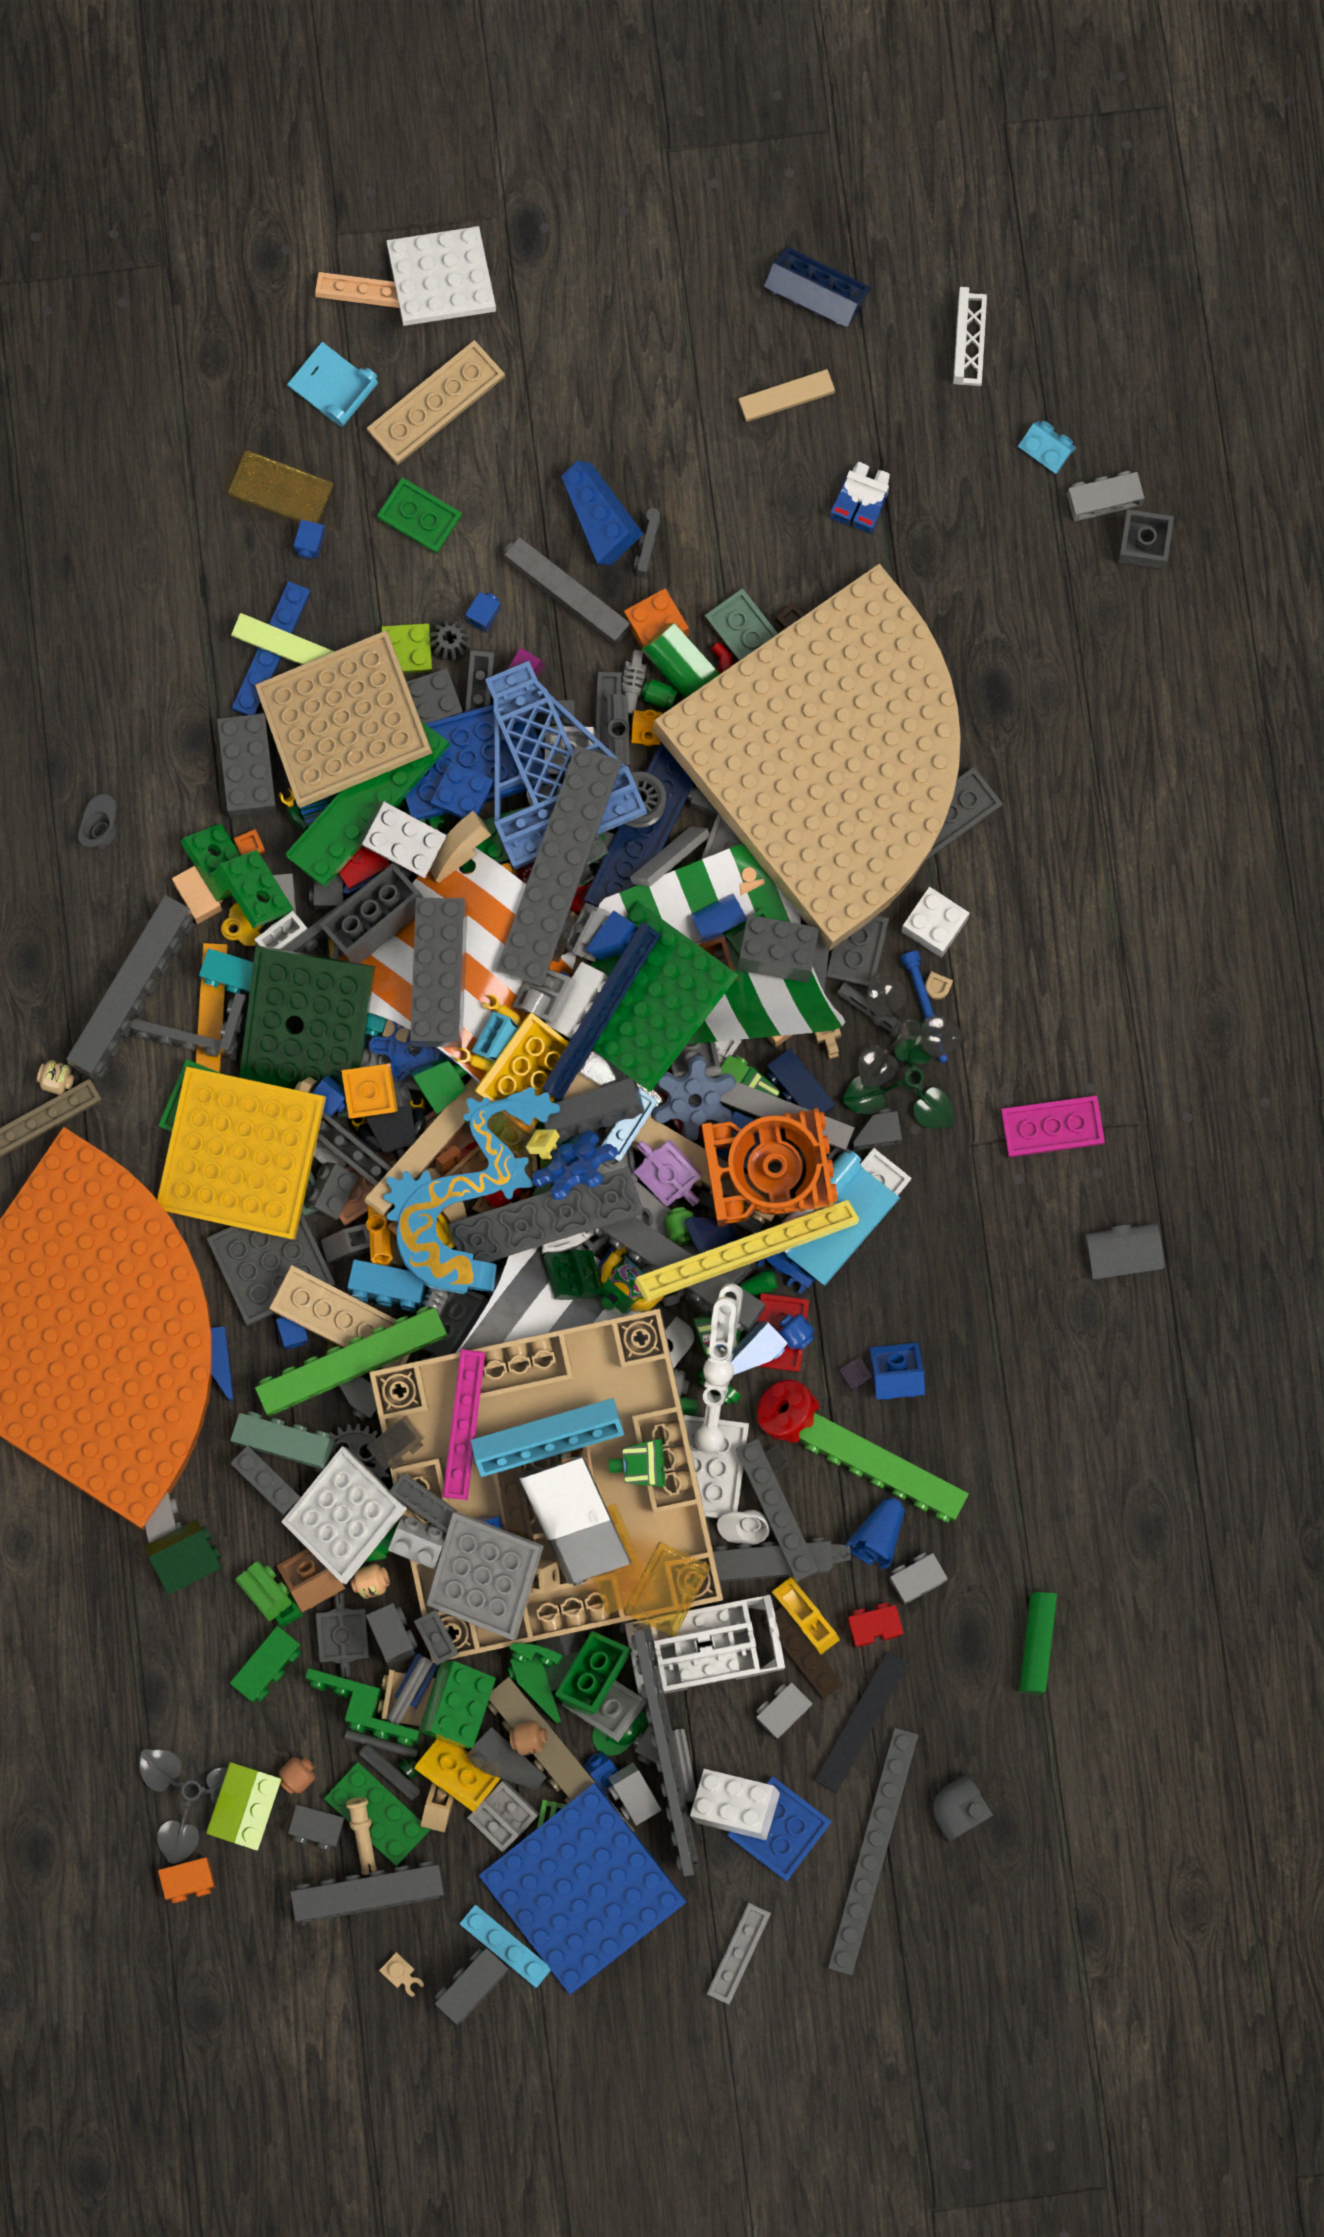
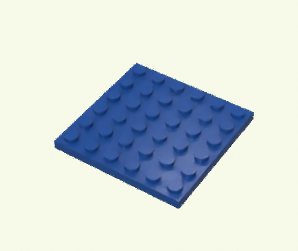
(583, 1888)

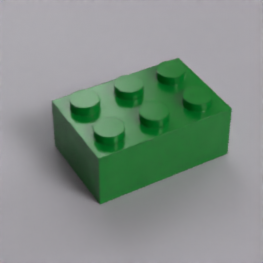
(457, 1704)

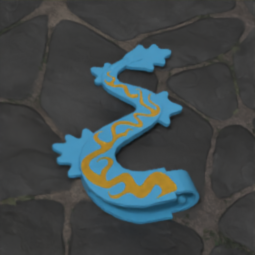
(423, 1200)

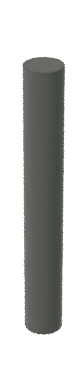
(381, 1744)

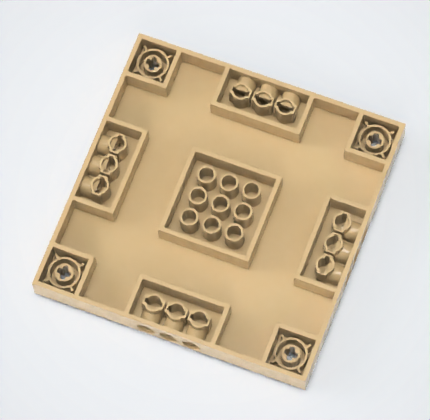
(539, 1380)

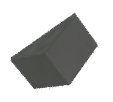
(564, 1644)

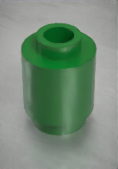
(659, 694)

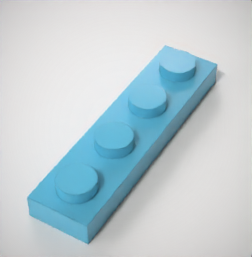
(505, 1946)

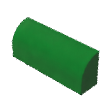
(679, 660)
(1037, 1643)

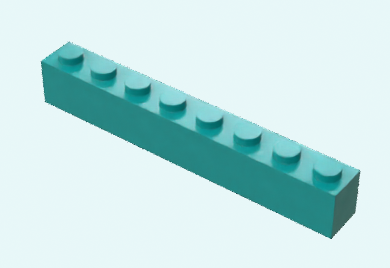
(237, 976)

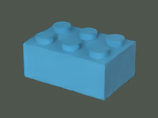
(386, 1286)

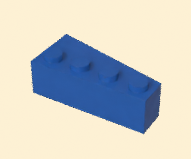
(601, 514)

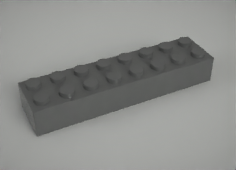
(131, 989)

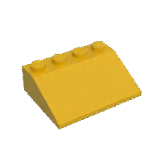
(523, 1061)

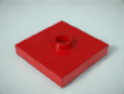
(362, 868)

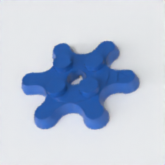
(401, 1059)
(575, 1165)

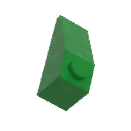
(534, 1682)

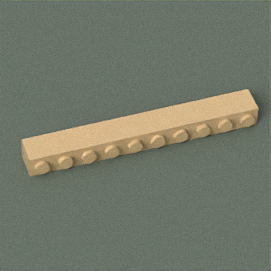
(657, 1134)

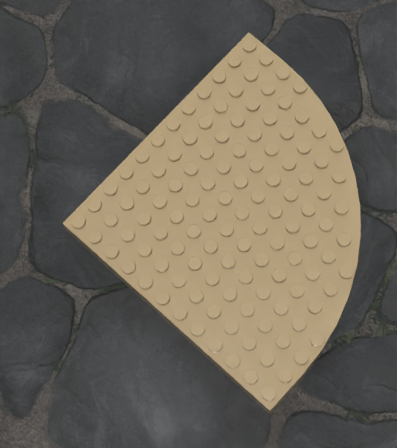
(830, 752)

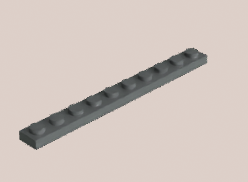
(873, 1851)

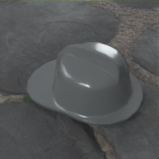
(98, 822)

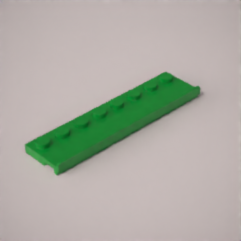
(334, 834)

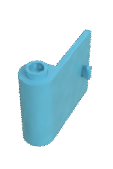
(334, 386)

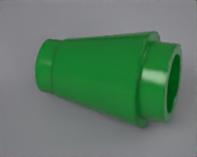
(760, 1283)

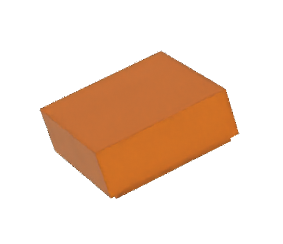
(249, 842)

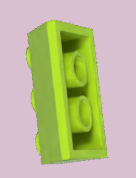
(243, 1806)

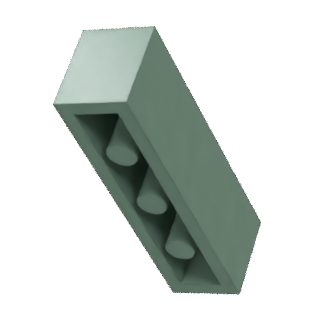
(283, 1441)

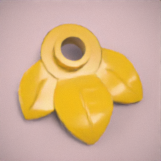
(245, 932)

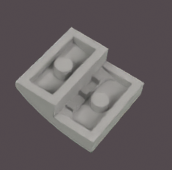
(503, 1816)

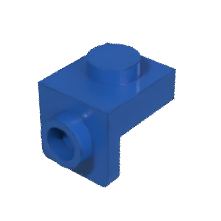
(600, 1768)

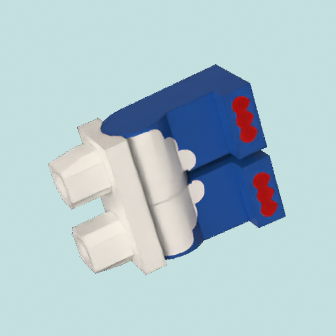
(862, 490)

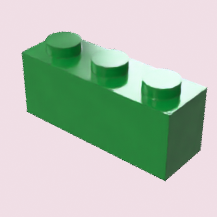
(266, 1665)

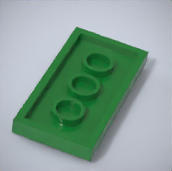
(393, 1827)

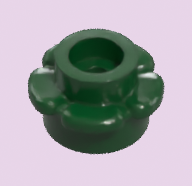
(407, 1768)

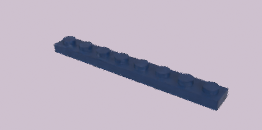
(601, 1011)

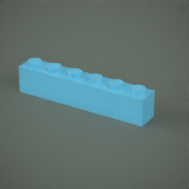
(547, 1437)

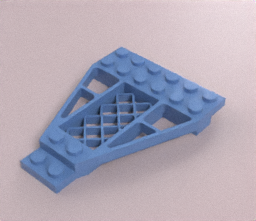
(521, 696)

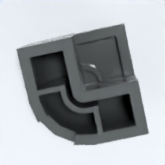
(959, 1808)

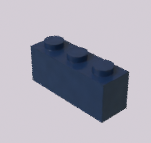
(798, 1083)

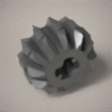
(458, 636)

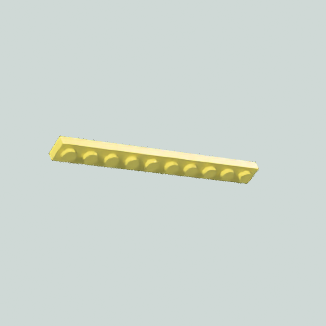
(746, 1250)

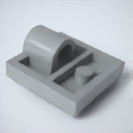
(545, 1001)

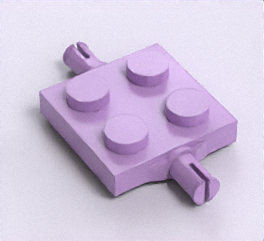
(668, 1173)

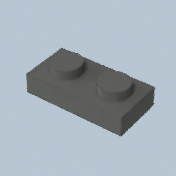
(436, 1637)

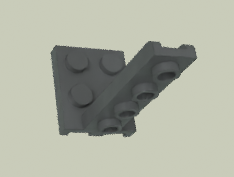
(232, 1032)

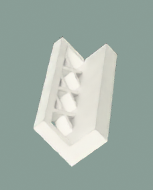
(961, 333)

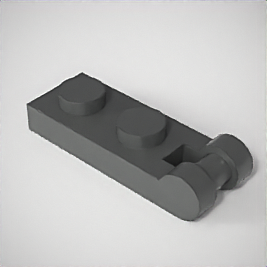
(647, 541)

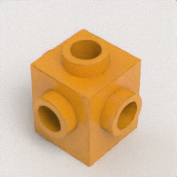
(642, 727)

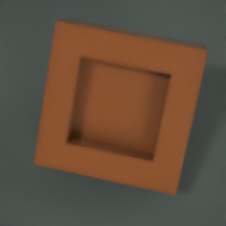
(447, 1159)

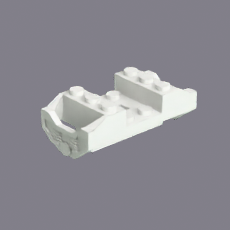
(732, 1642)

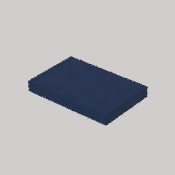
(707, 1234)

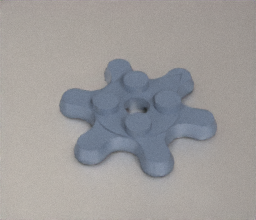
(694, 1082)

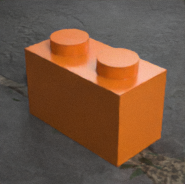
(186, 1880)

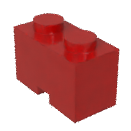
(873, 1624)

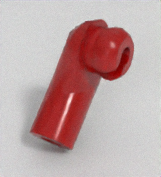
(724, 656)

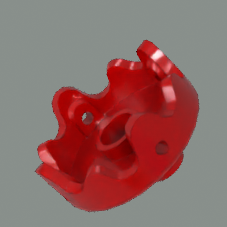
(798, 1416)

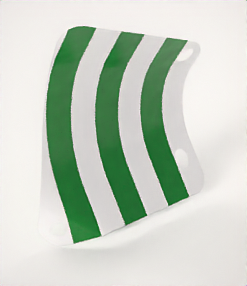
(755, 1002)

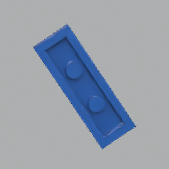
(784, 1264)

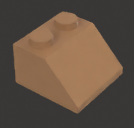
(308, 1579)

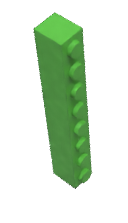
(352, 1361)
(883, 1468)

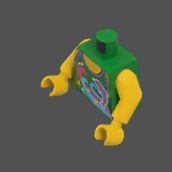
(619, 1285)

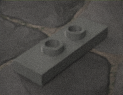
(423, 1501)

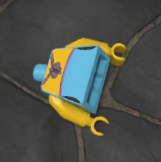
(494, 1036)

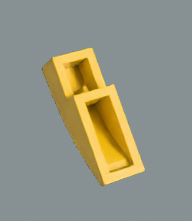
(806, 1615)

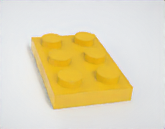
(456, 1774)

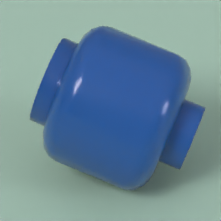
(796, 1331)

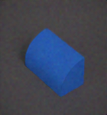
(718, 917)

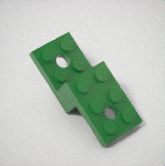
(236, 875)
(362, 1707)

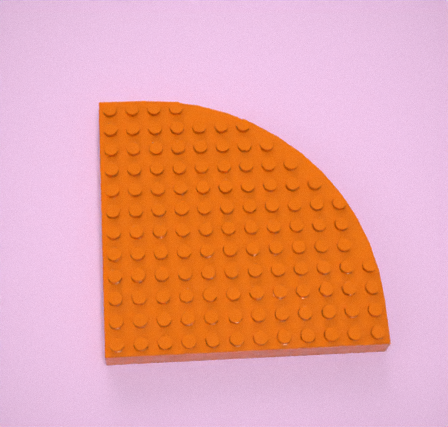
(101, 1331)

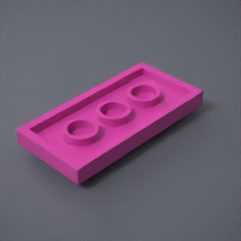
(1052, 1126)

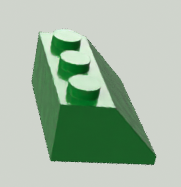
(592, 1673)

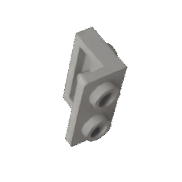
(418, 1541)

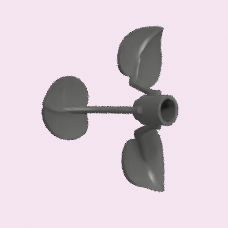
(158, 1771)

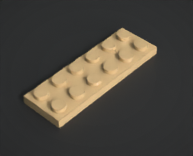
(435, 402)
(327, 1310)

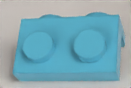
(1047, 445)

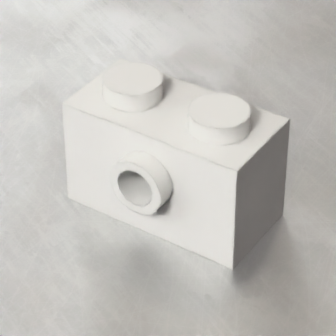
(281, 932)

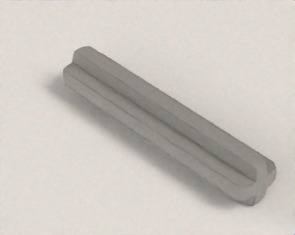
(409, 1690)
(685, 1764)

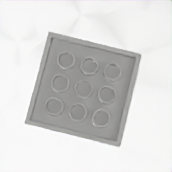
(484, 1575)

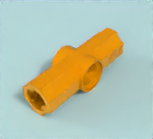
(380, 1237)

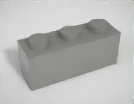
(1105, 495)

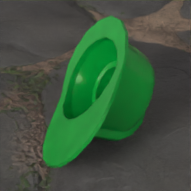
(612, 1747)

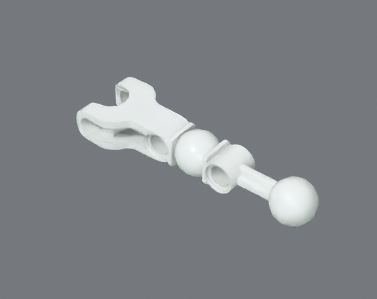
(719, 1368)

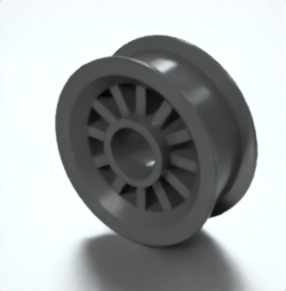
(656, 787)

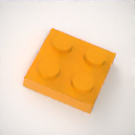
(369, 1090)

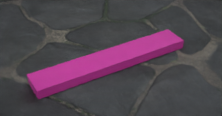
(464, 1424)

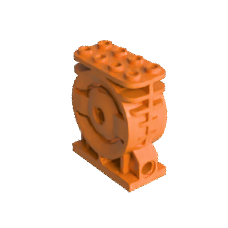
(800, 1128)

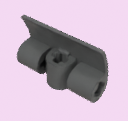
(1124, 1250)

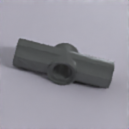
(618, 717)

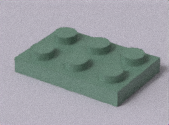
(740, 625)

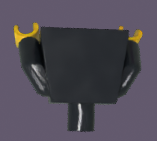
(393, 1131)

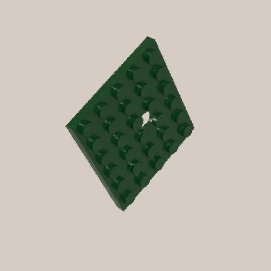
(330, 1000)

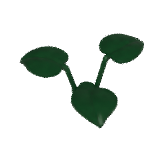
(932, 1109)

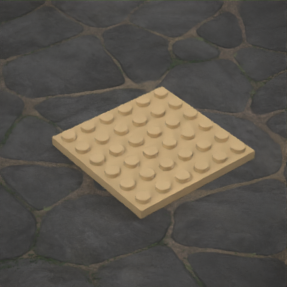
(343, 719)

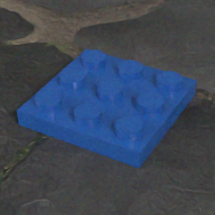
(791, 1834)

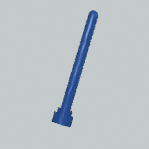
(912, 963)

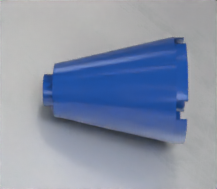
(878, 1534)

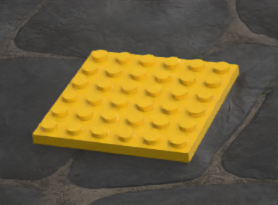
(241, 1152)

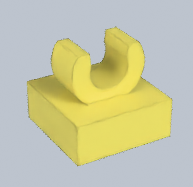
(543, 1143)

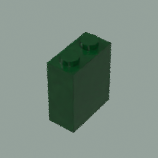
(183, 1556)

